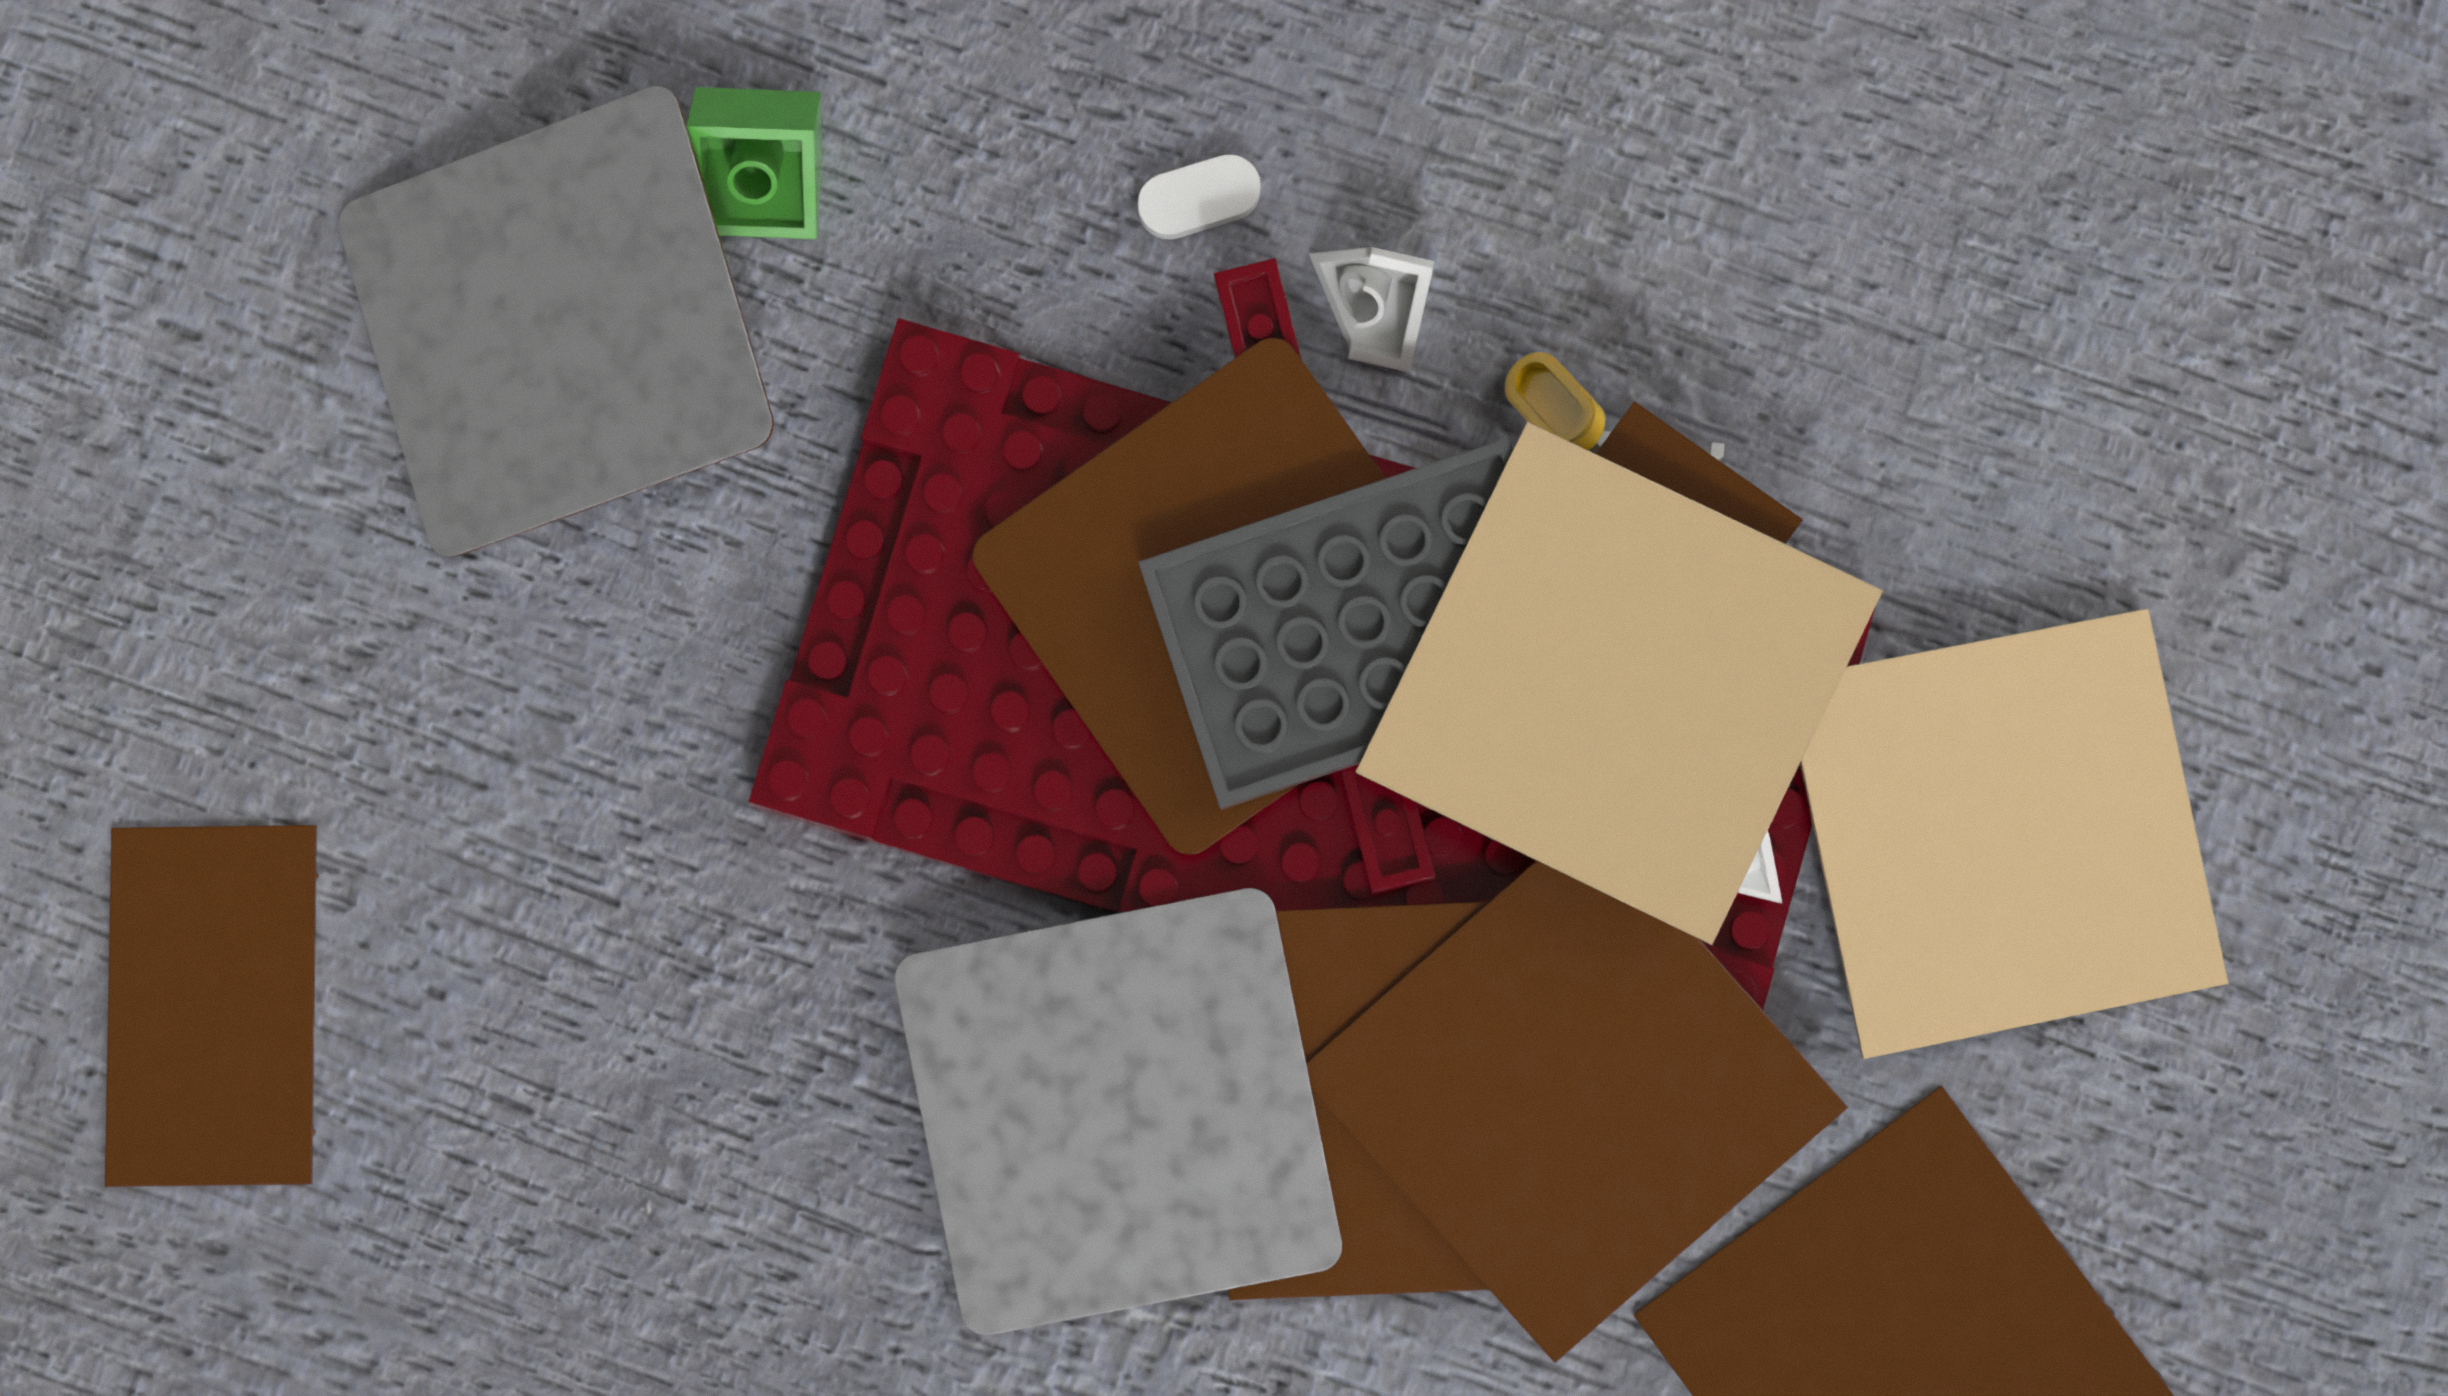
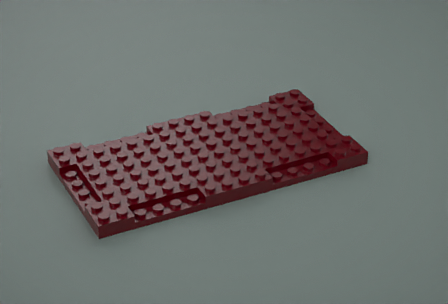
(948, 738)

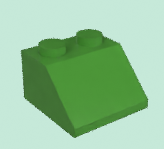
(759, 159)

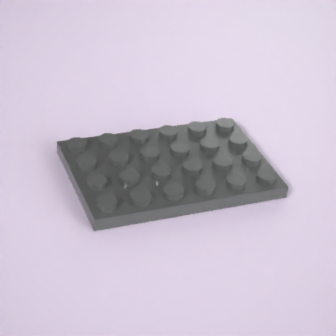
(1310, 619)

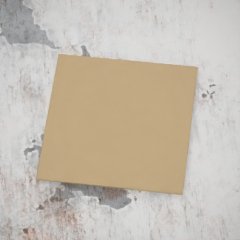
(1619, 682)
(2008, 835)

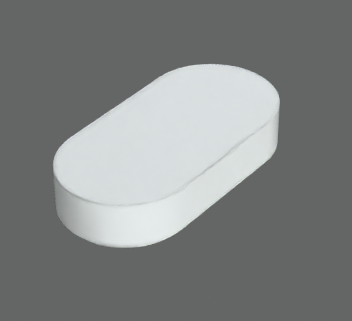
(1199, 197)

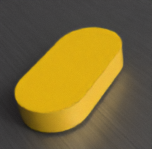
(1554, 400)

